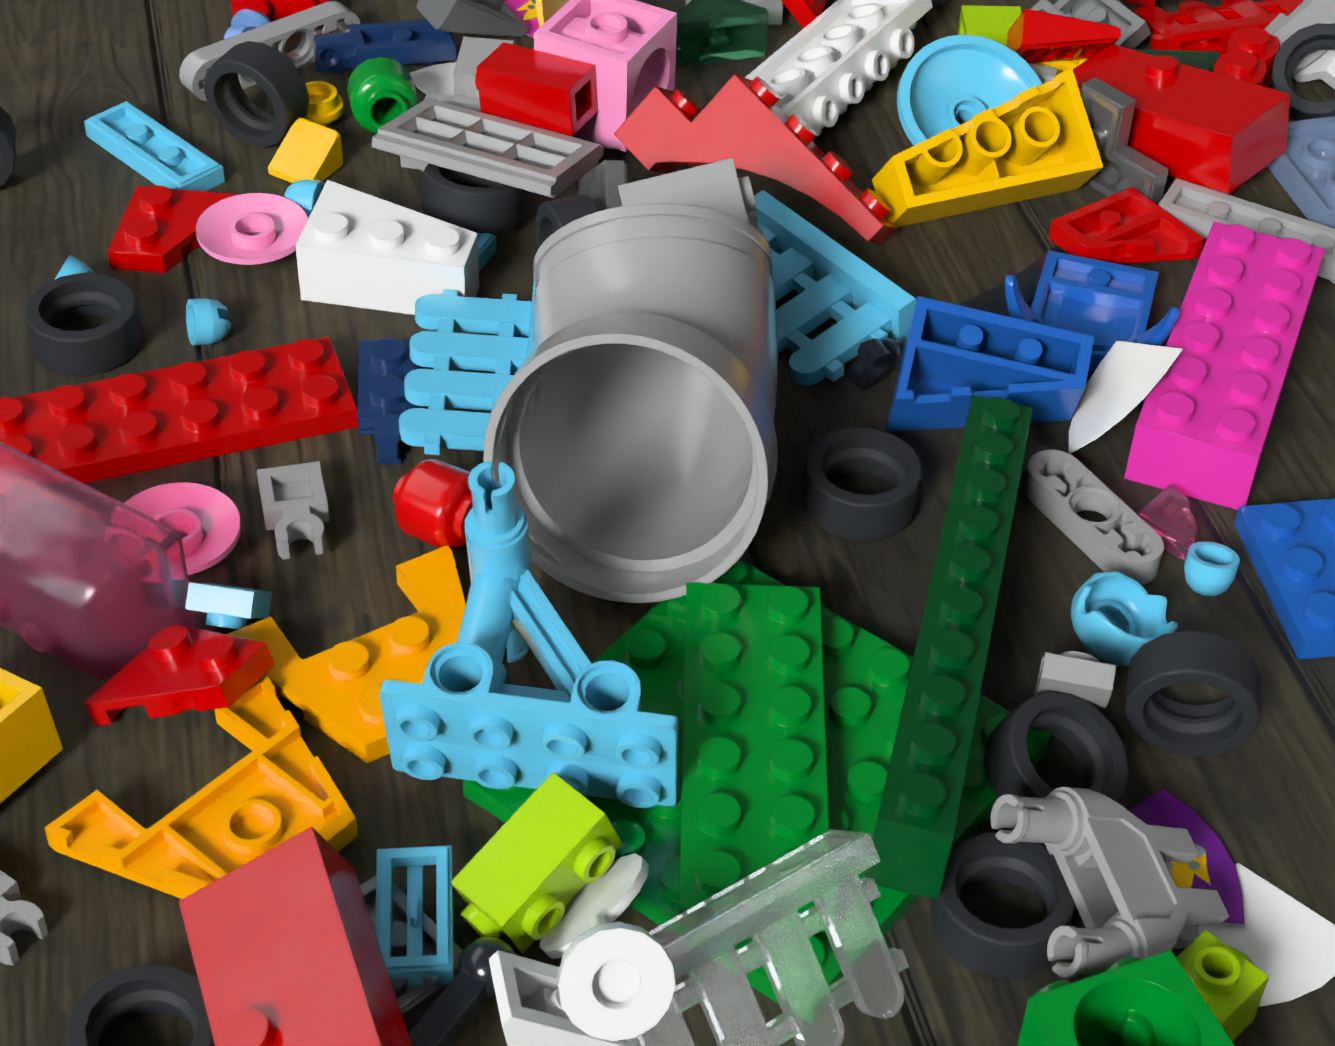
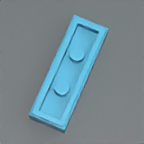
(153, 149)

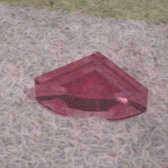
(1172, 520)

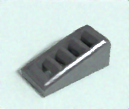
(472, 17)

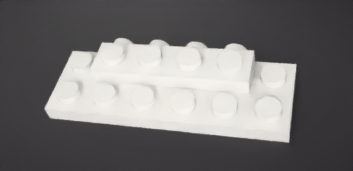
(840, 57)

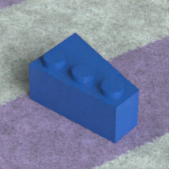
(979, 353)

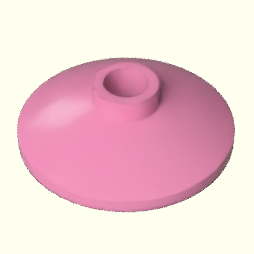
(251, 228)
(202, 515)

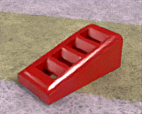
(1055, 37)

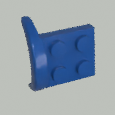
(1093, 300)

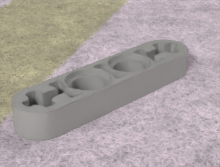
(275, 34)

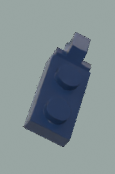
(400, 40)
(382, 395)

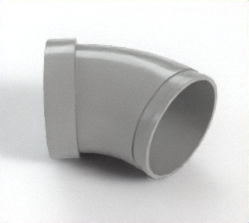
(644, 400)

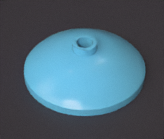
(957, 81)

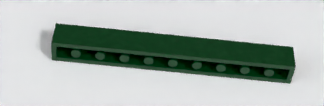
(951, 654)

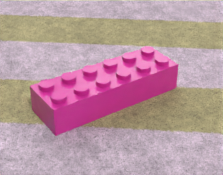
(1237, 338)

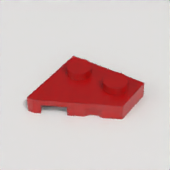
(1124, 231)
(183, 672)

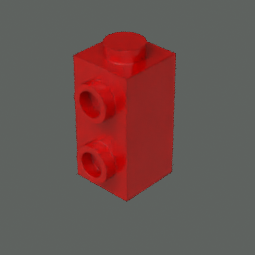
(537, 88)

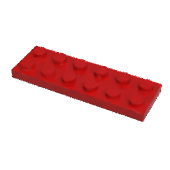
(183, 412)

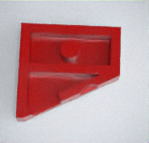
(159, 228)

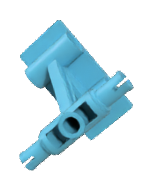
(510, 735)

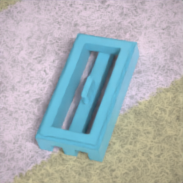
(415, 965)

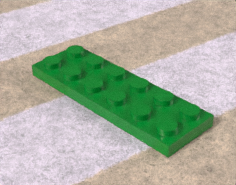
(750, 732)

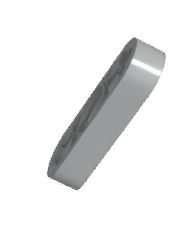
(1064, 486)

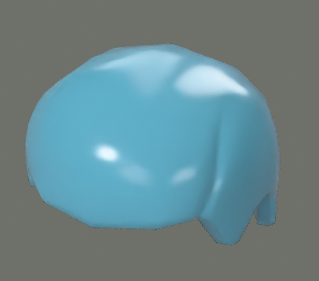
(1117, 617)

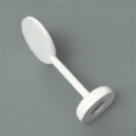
(611, 973)

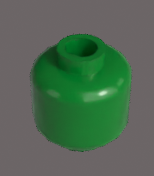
(380, 92)

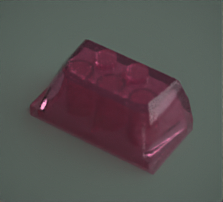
(84, 568)

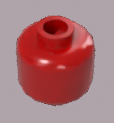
(434, 503)

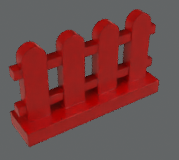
(1206, 27)

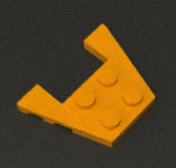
(344, 683)
(227, 822)

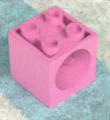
(630, 50)

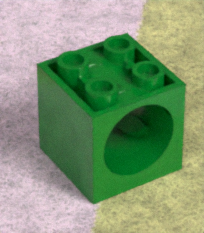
(1124, 1006)

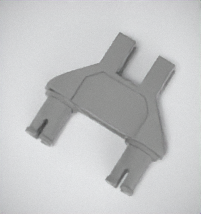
(1114, 876)

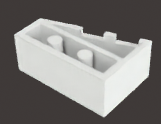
(381, 253)

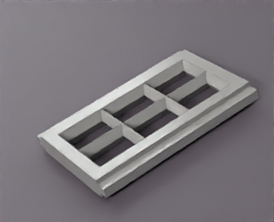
(489, 147)

